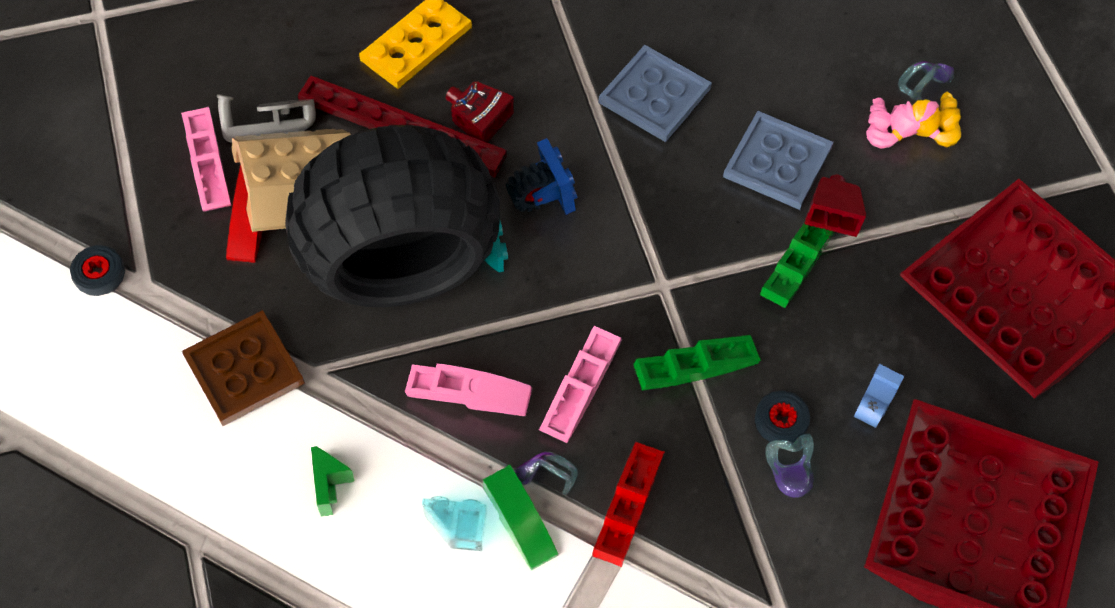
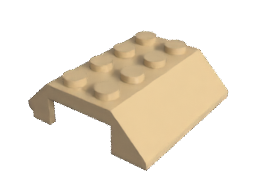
(272, 166)

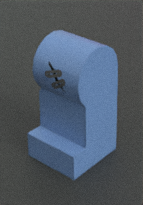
(878, 395)

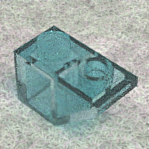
(458, 523)

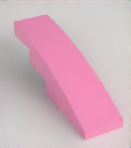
(206, 159)
(580, 384)

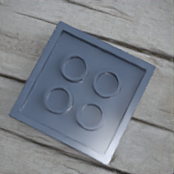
(655, 93)
(778, 160)

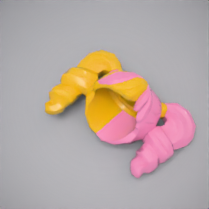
(920, 119)

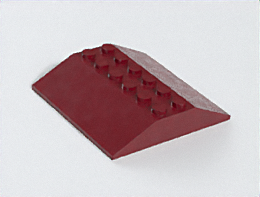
(1022, 287)
(980, 515)

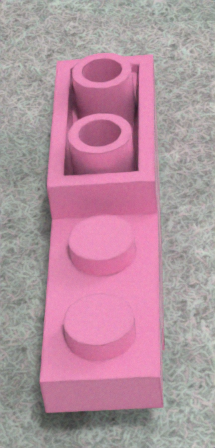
(469, 387)

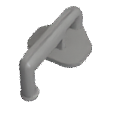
(276, 126)

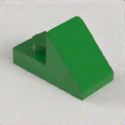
(327, 474)

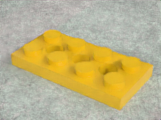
(416, 55)

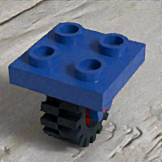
(543, 182)

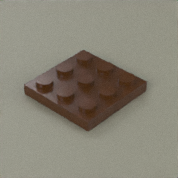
(243, 368)

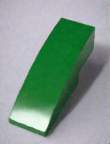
(520, 517)

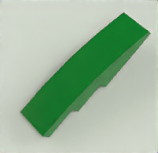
(796, 264)
(696, 363)

